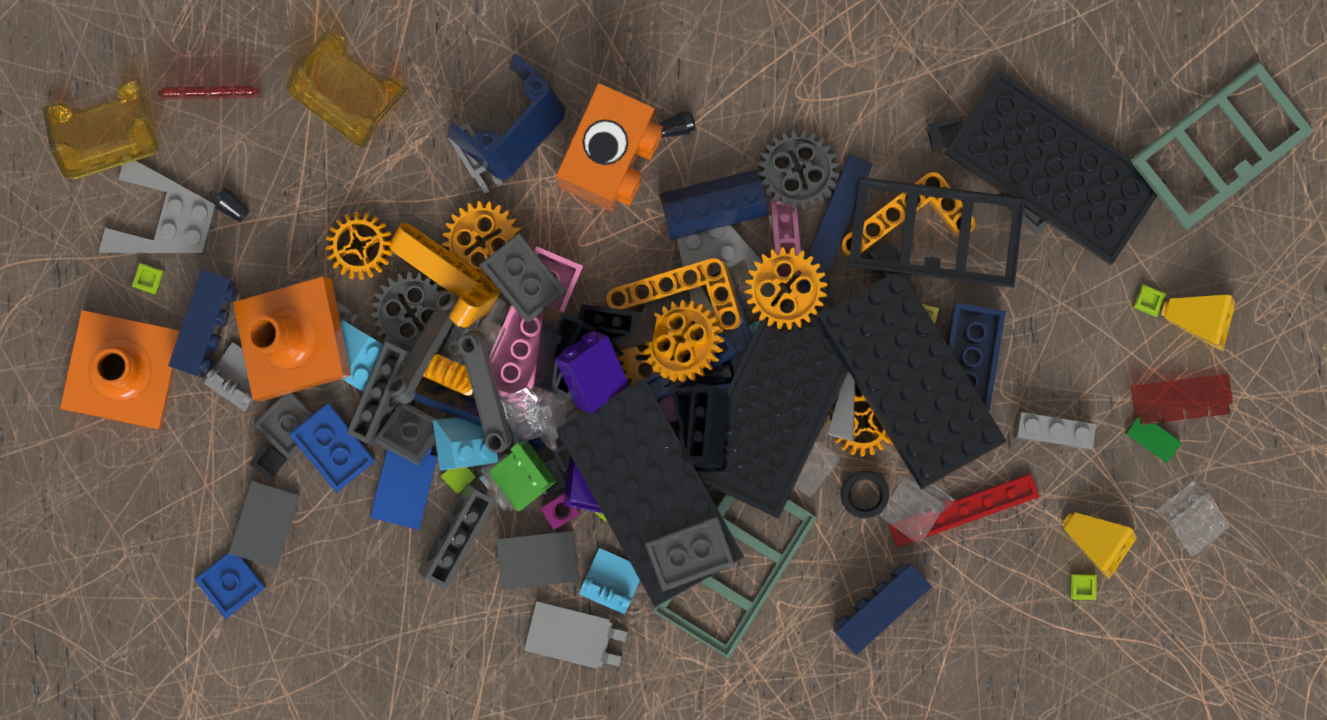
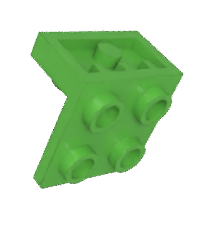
(522, 475)

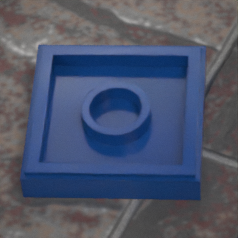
(229, 584)

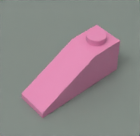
(785, 233)

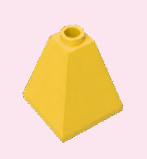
(1202, 317)
(1100, 540)

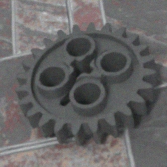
(777, 178)
(391, 324)

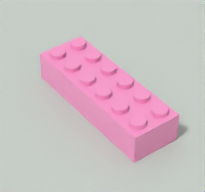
(518, 350)

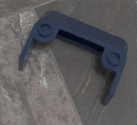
(508, 153)

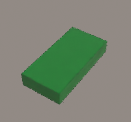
(1154, 439)

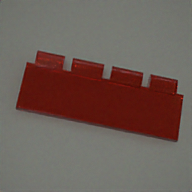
(215, 92)
(1178, 395)

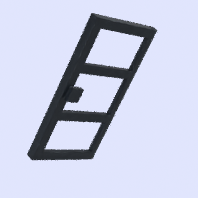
(932, 265)

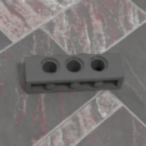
(376, 401)
(456, 536)

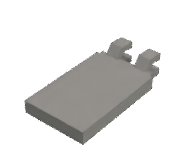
(572, 636)

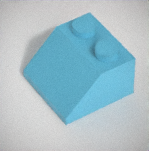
(361, 354)
(461, 444)

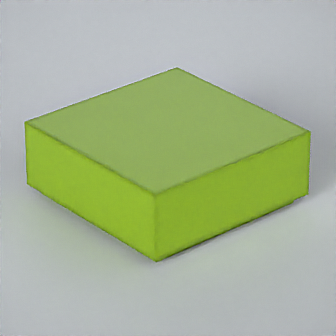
(148, 278)
(1149, 300)
(458, 478)
(1083, 587)

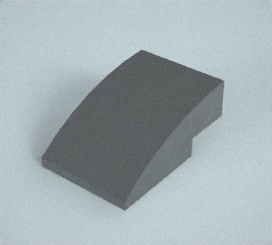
(537, 560)

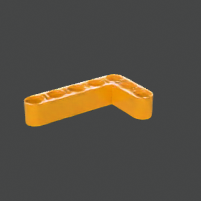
(899, 205)
(680, 285)
(474, 290)

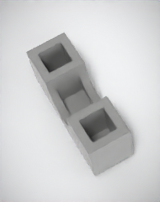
(1055, 430)

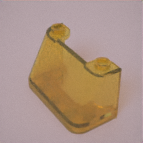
(343, 90)
(102, 134)

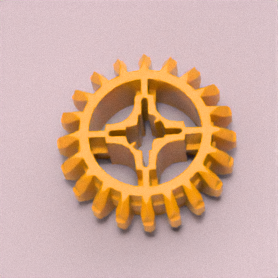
(348, 249)
(449, 374)
(881, 435)

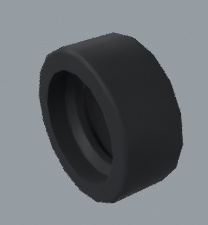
(883, 499)

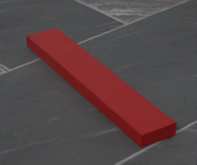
(978, 506)

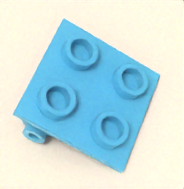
(610, 581)

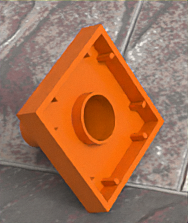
(292, 339)
(144, 387)

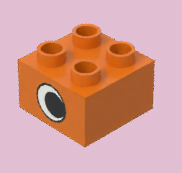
(607, 147)

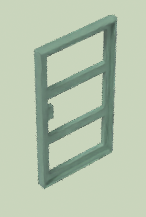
(1244, 169)
(752, 608)

